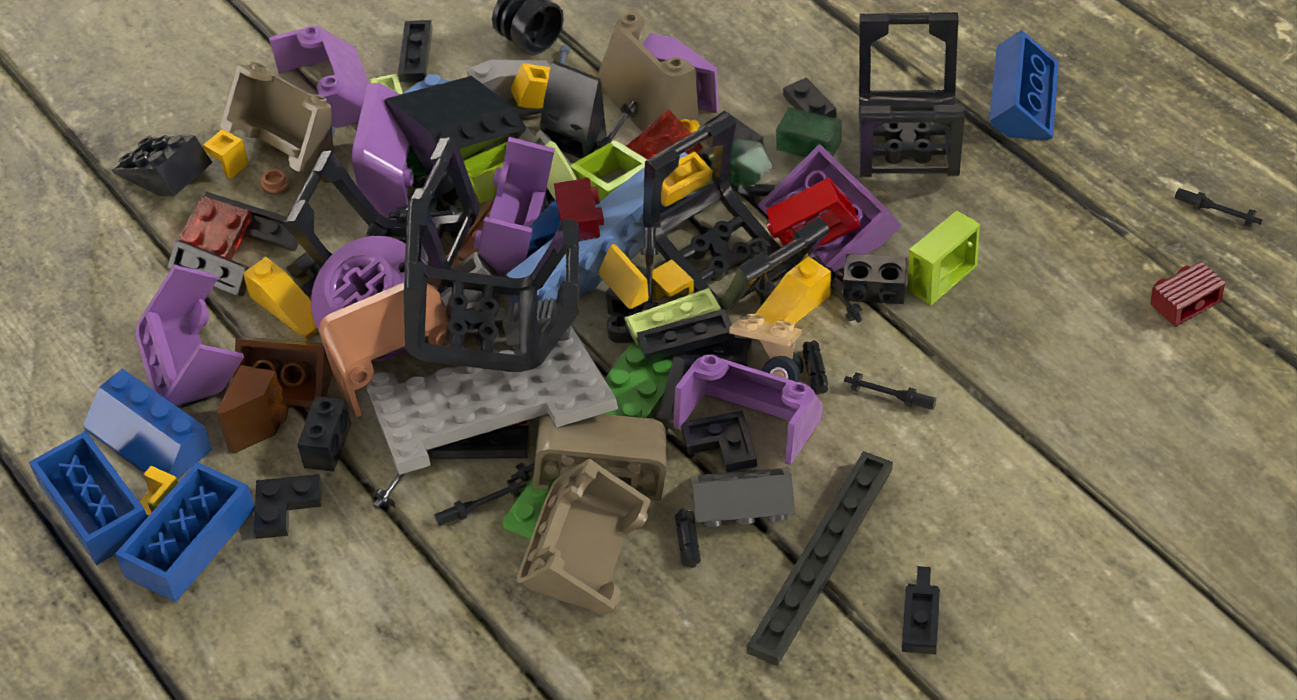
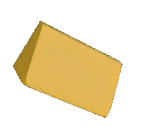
(685, 179)
(624, 278)

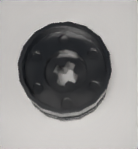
(528, 23)

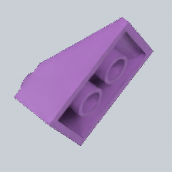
(706, 73)

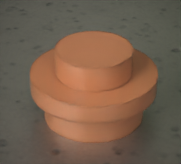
(274, 181)

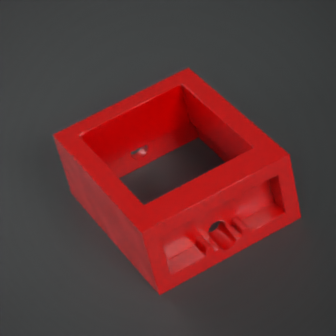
(808, 203)

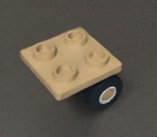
(777, 341)

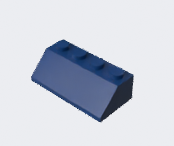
(1024, 89)
(145, 426)

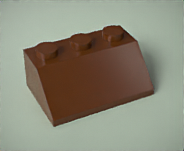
(299, 366)

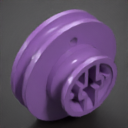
(358, 273)

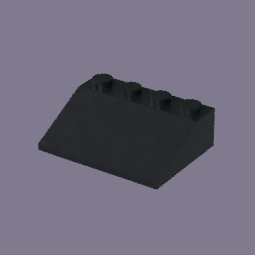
(454, 110)

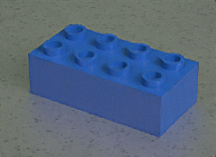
(89, 496)
(185, 531)

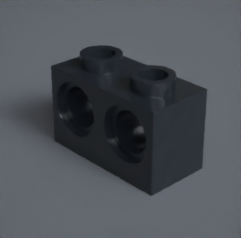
(875, 278)
(324, 433)

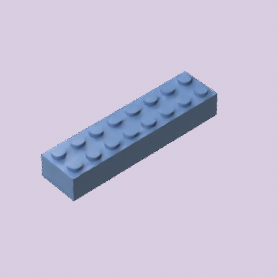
(621, 227)

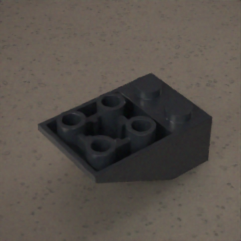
(573, 110)
(164, 163)

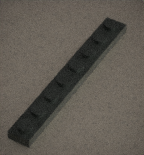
(819, 559)

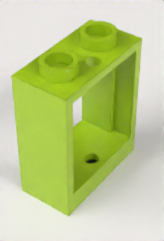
(606, 160)
(482, 169)
(943, 257)

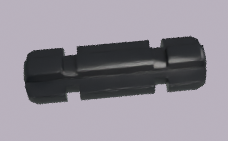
(815, 367)
(687, 538)

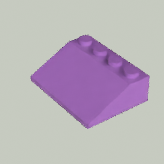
(875, 219)

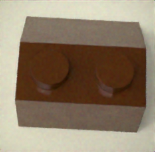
(251, 408)

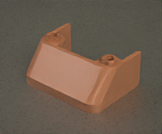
(370, 331)

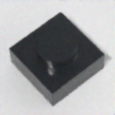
(300, 265)

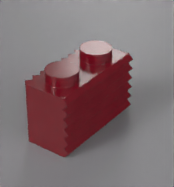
(577, 202)
(1187, 293)

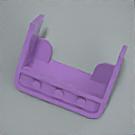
(313, 45)
(381, 153)
(516, 205)
(171, 343)
(753, 390)

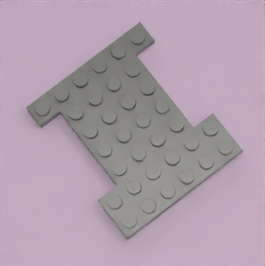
(478, 400)

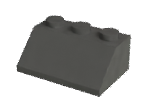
(743, 496)

